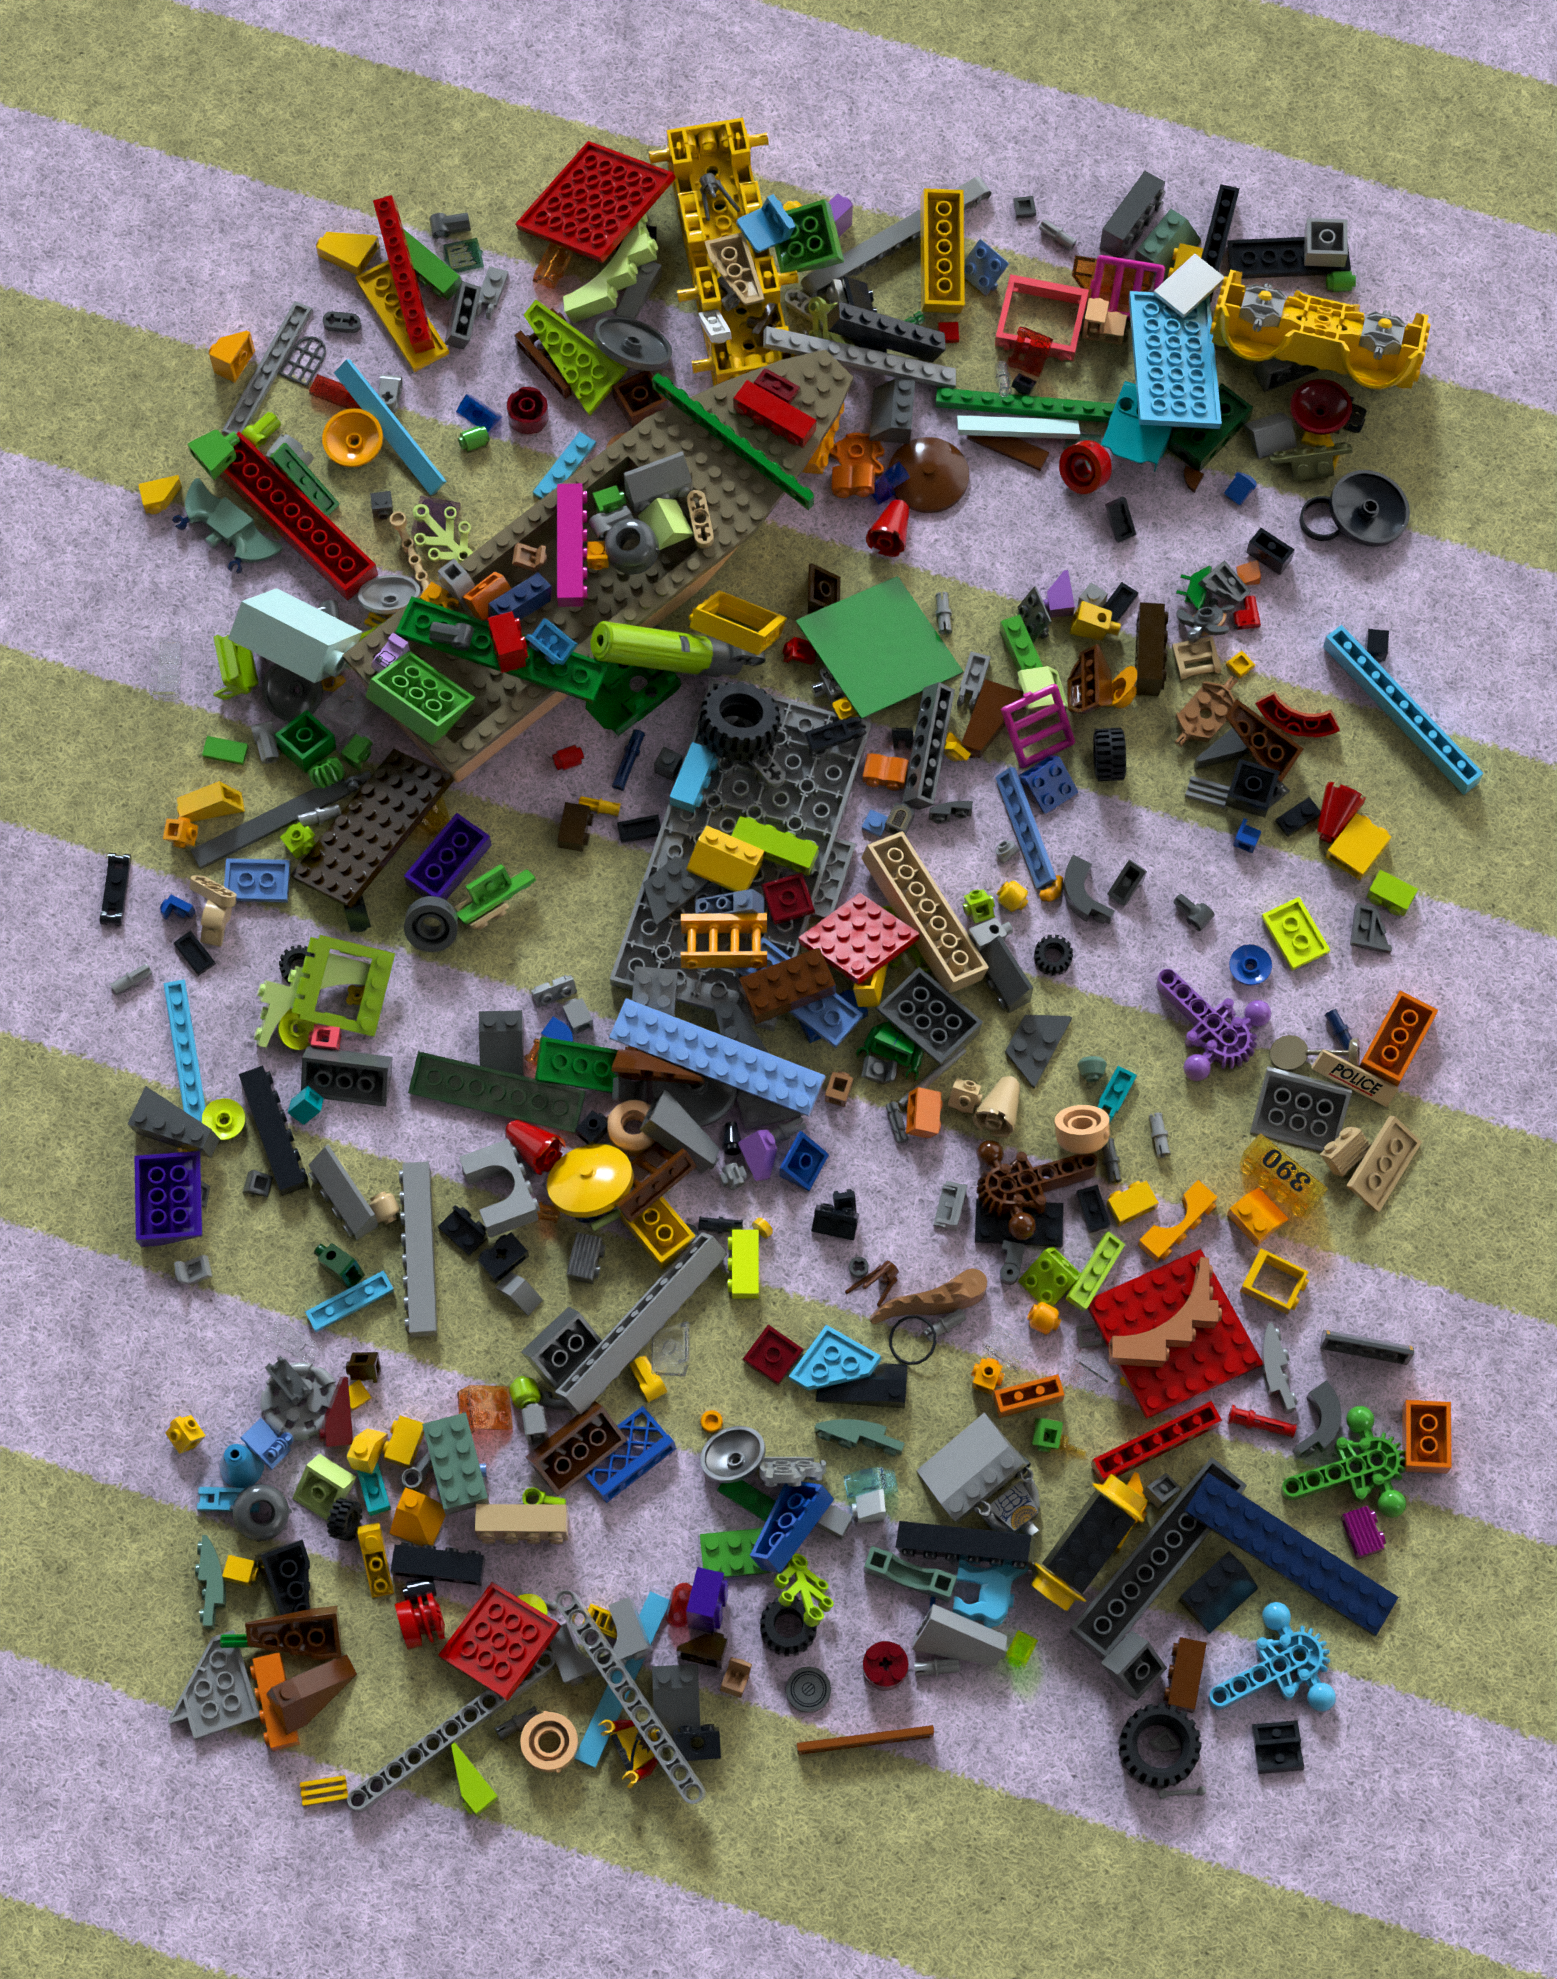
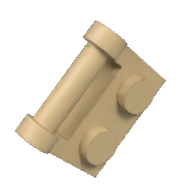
(1192, 652)

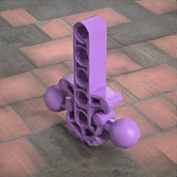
(1198, 1066)

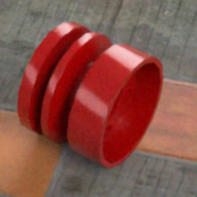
(420, 1621)

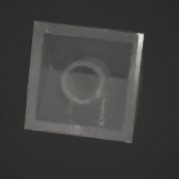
(671, 1350)
(1091, 1376)

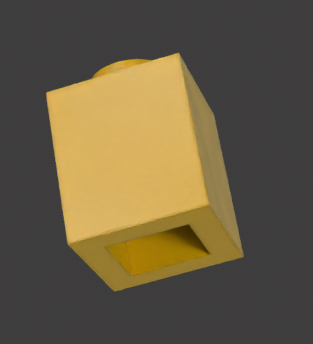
(240, 1570)

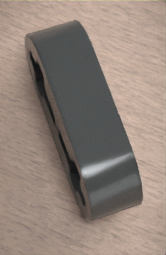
(341, 322)

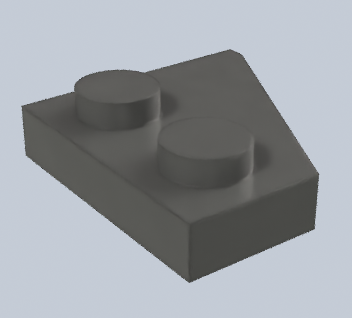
(1225, 584)
(1368, 930)

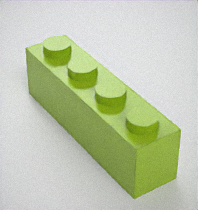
(778, 846)

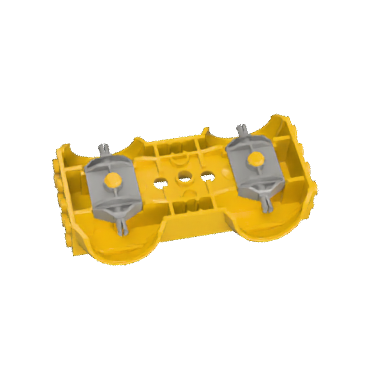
(1319, 333)

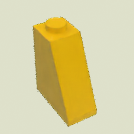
(347, 250)
(210, 802)

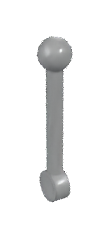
(518, 1591)
(1163, 1793)

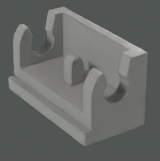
(950, 1205)

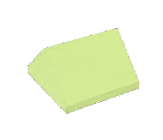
(666, 521)

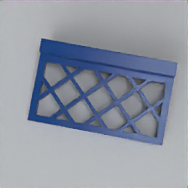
(639, 1464)

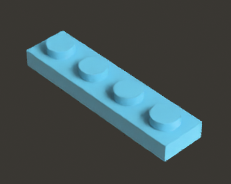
(566, 464)
(349, 1301)

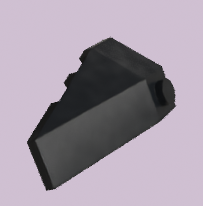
(882, 1389)
(286, 1576)

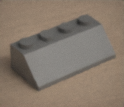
(343, 1194)

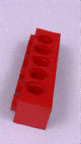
(1156, 1442)

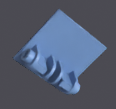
(984, 267)
(267, 1443)

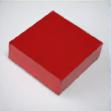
(951, 331)

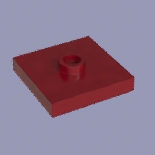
(788, 898)
(773, 1355)

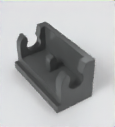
(288, 1381)

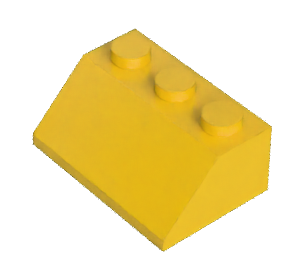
(725, 860)
(660, 1232)

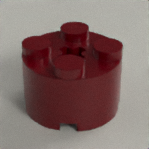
(527, 410)
(894, 1656)

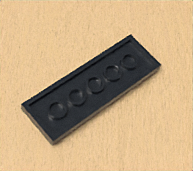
(1274, 258)

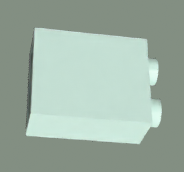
(294, 635)

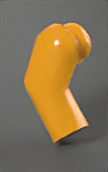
(1052, 892)

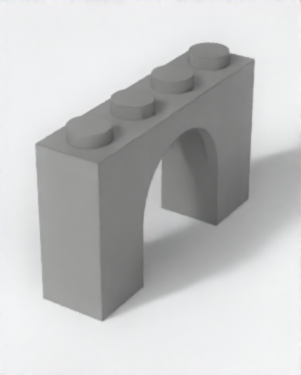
(501, 1161)
(630, 1644)

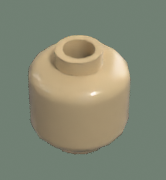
(384, 1207)

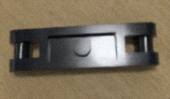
(115, 889)

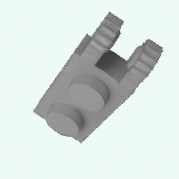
(491, 290)
(973, 678)

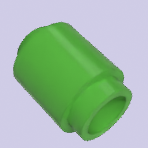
(1340, 281)
(473, 438)

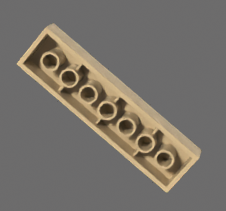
(924, 908)

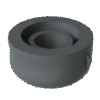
(635, 560)
(431, 937)
(252, 1495)

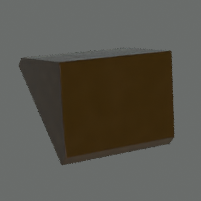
(822, 588)

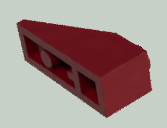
(337, 1421)

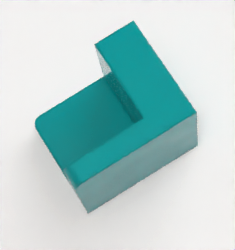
(305, 1105)

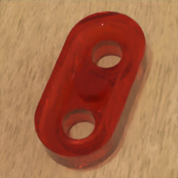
(678, 1605)

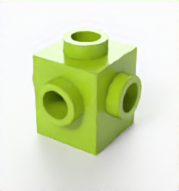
(298, 839)
(978, 906)

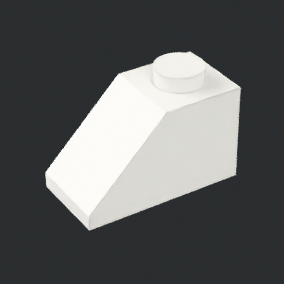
(869, 1507)

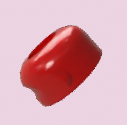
(1074, 469)

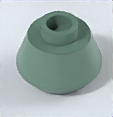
(1092, 1068)

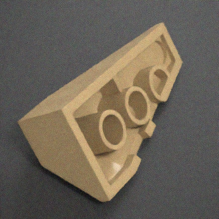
(734, 263)

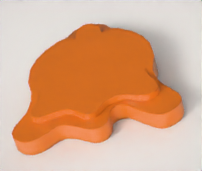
(857, 450)

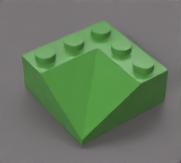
(813, 241)

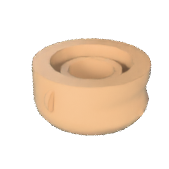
(1082, 1129)
(629, 1144)
(549, 1723)

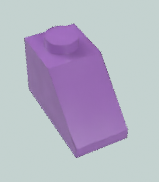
(1059, 597)
(759, 1153)

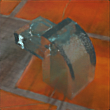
(869, 1481)

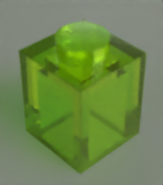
(1021, 1649)

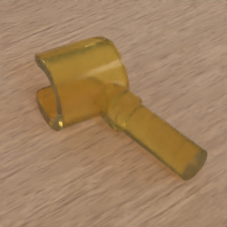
(1064, 1445)

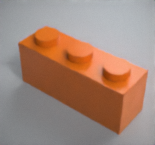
(1028, 1396)

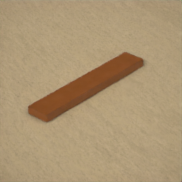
(865, 1740)

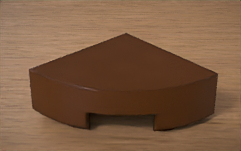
(1192, 478)

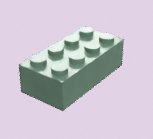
(455, 1463)

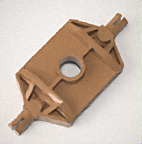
(1210, 697)

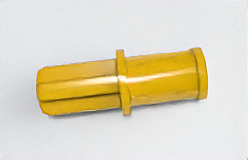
(601, 806)

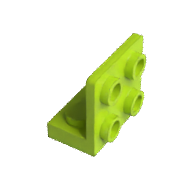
(1049, 1277)

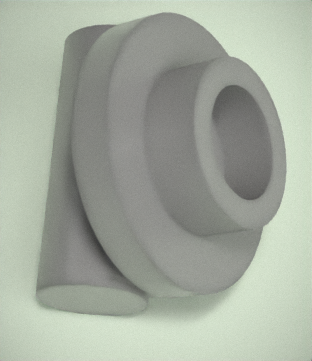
(1006, 850)

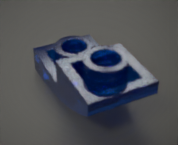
(890, 479)

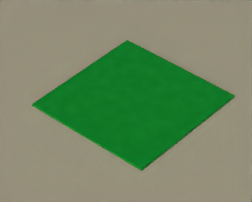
(879, 646)

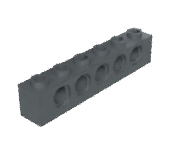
(928, 746)

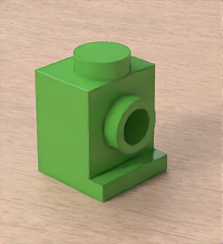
(608, 500)
(357, 751)
(1052, 1429)

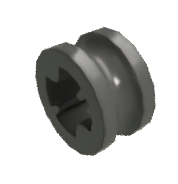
(858, 1274)

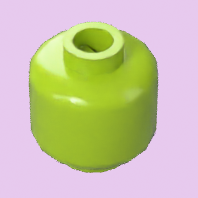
(524, 1392)

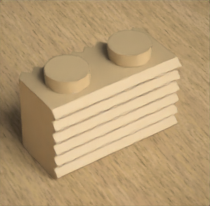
(1345, 1150)

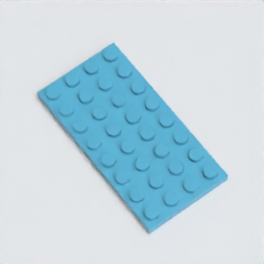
(1174, 364)

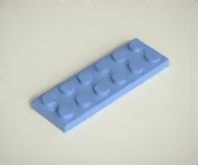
(828, 1017)

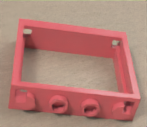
(1046, 290)

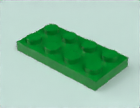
(575, 1064)

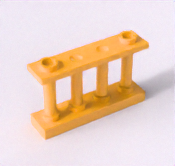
(724, 923)

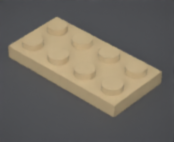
(1384, 1164)

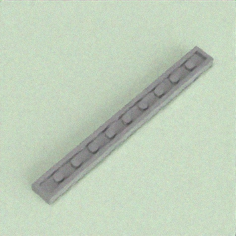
(861, 358)

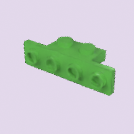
(492, 890)

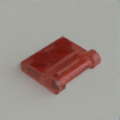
(1036, 353)

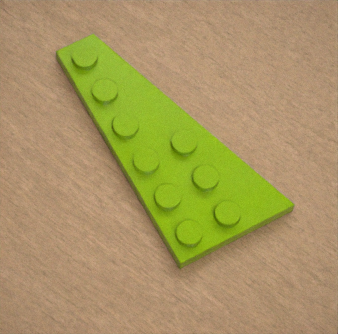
(576, 356)

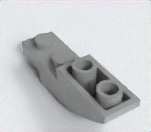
(1274, 1360)

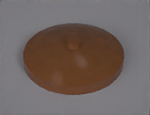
(936, 474)

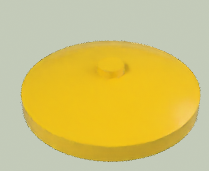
(590, 1180)

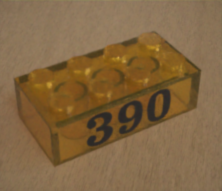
(1283, 1177)

